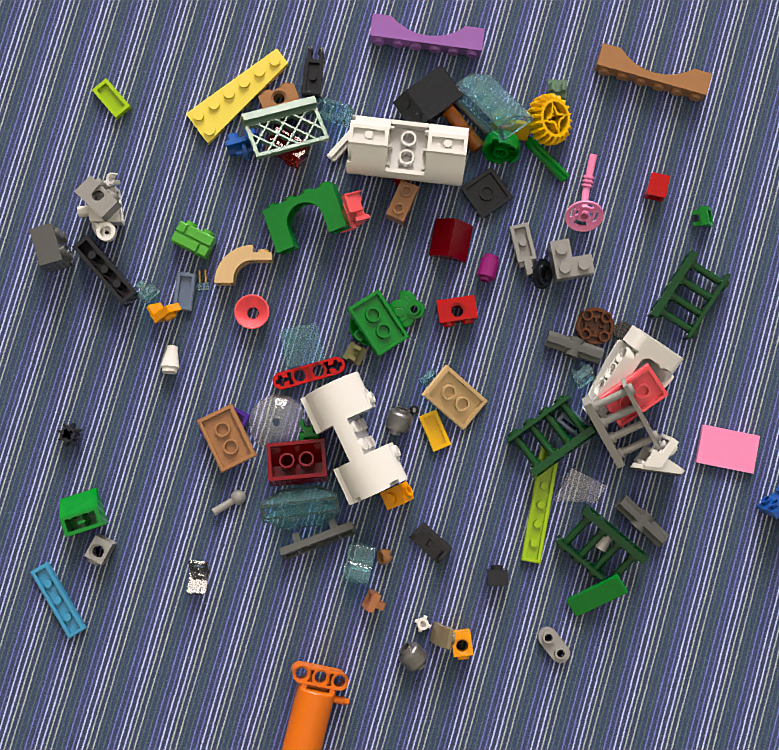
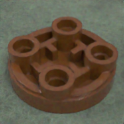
(594, 326)

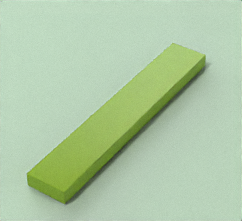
(539, 513)

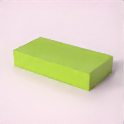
(111, 98)

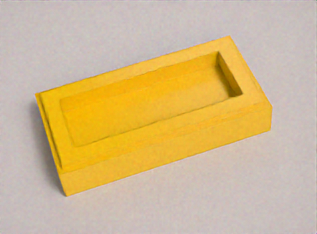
(434, 430)

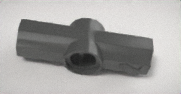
(574, 347)
(641, 521)

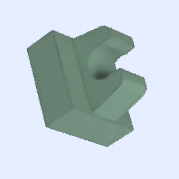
(558, 87)

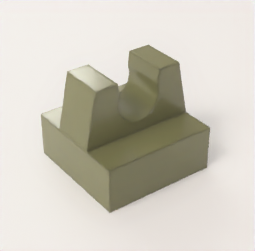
(355, 354)

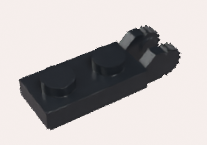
(313, 74)

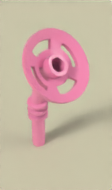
(582, 206)

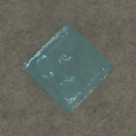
(302, 344)

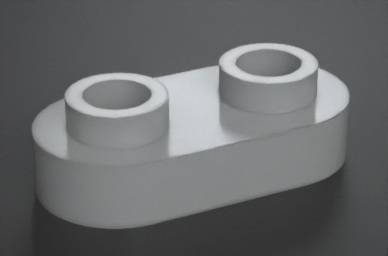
(553, 645)

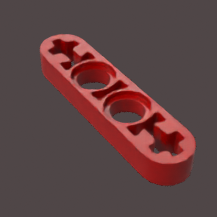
(308, 370)

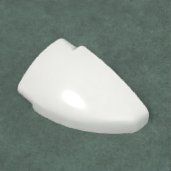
(629, 357)

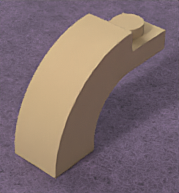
(236, 260)

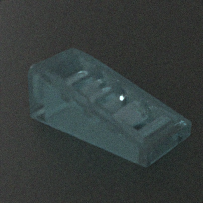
(343, 114)

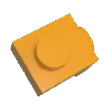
(166, 313)
(397, 495)

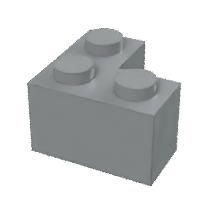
(565, 266)

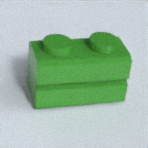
(194, 240)

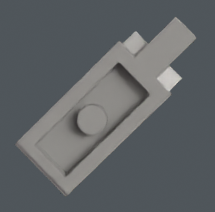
(523, 247)

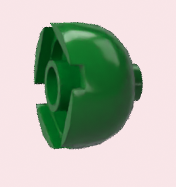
(498, 151)

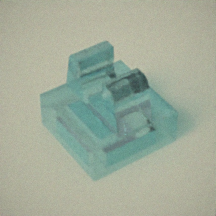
(147, 291)
(584, 375)

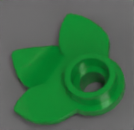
(403, 308)

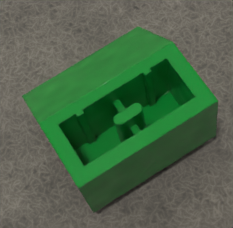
(81, 512)

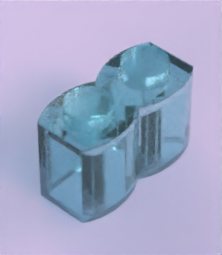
(360, 563)

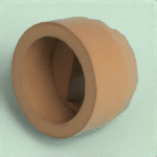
(383, 556)

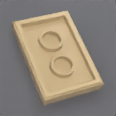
(454, 397)

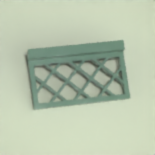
(277, 114)

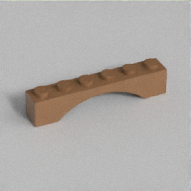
(616, 63)

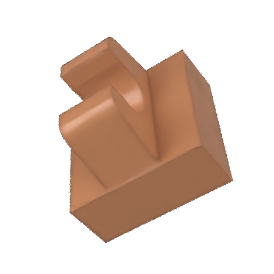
(373, 601)

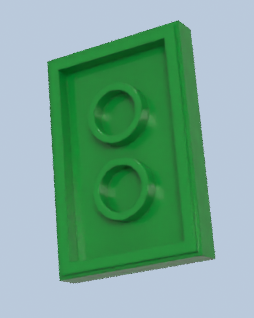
(377, 323)

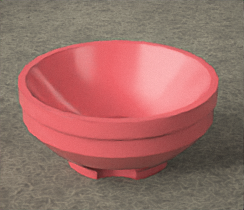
(246, 303)

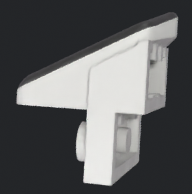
(656, 460)

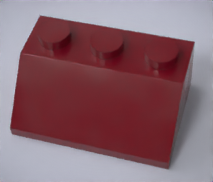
(297, 462)

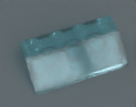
(493, 105)

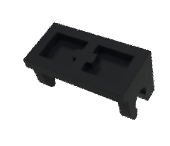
(430, 542)

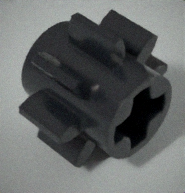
(65, 431)

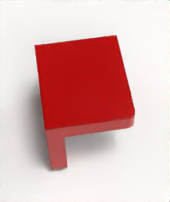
(657, 187)

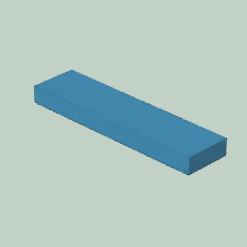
(58, 600)

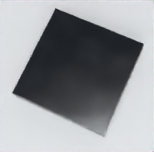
(486, 193)

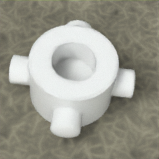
(422, 623)

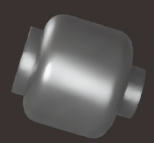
(398, 420)
(412, 656)

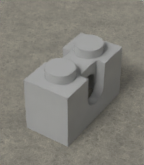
(91, 189)

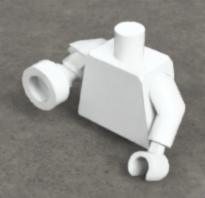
(105, 230)

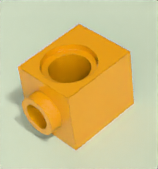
(461, 654)

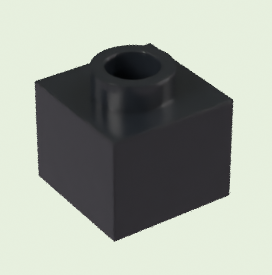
(497, 576)

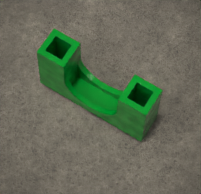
(280, 216)

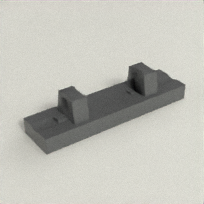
(316, 541)

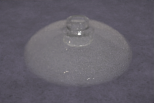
(271, 408)

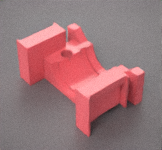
(354, 210)

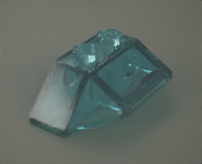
(300, 507)

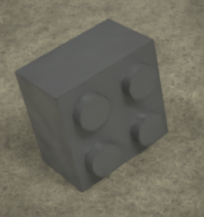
(51, 247)

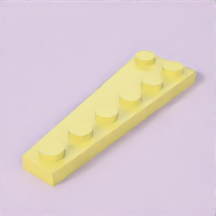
(224, 105)

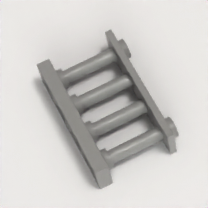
(610, 438)

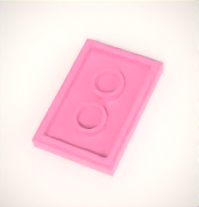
(727, 449)

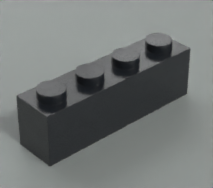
(106, 270)

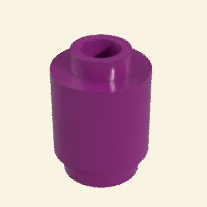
(488, 268)

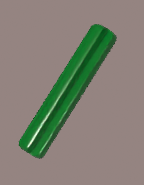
(547, 159)

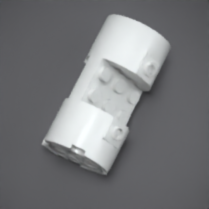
(407, 150)
(340, 407)

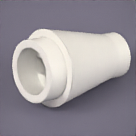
(171, 360)

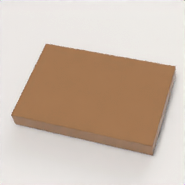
(226, 438)

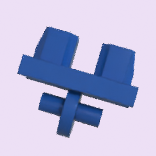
(240, 145)

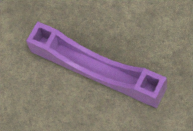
(388, 31)

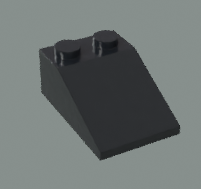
(429, 97)

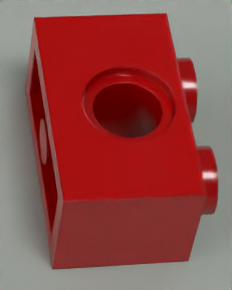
(466, 304)

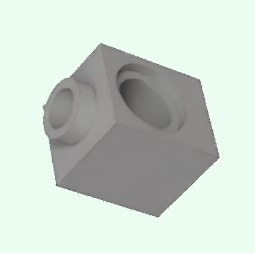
(108, 546)

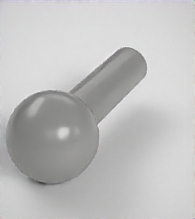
(237, 497)

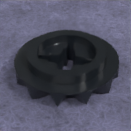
(541, 273)

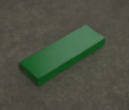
(597, 595)

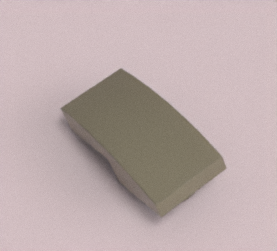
(442, 635)

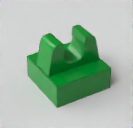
(705, 215)

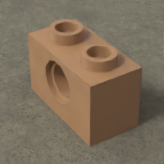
(284, 91)
(402, 202)

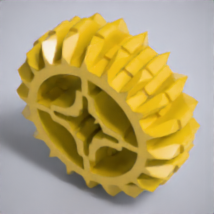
(549, 107)

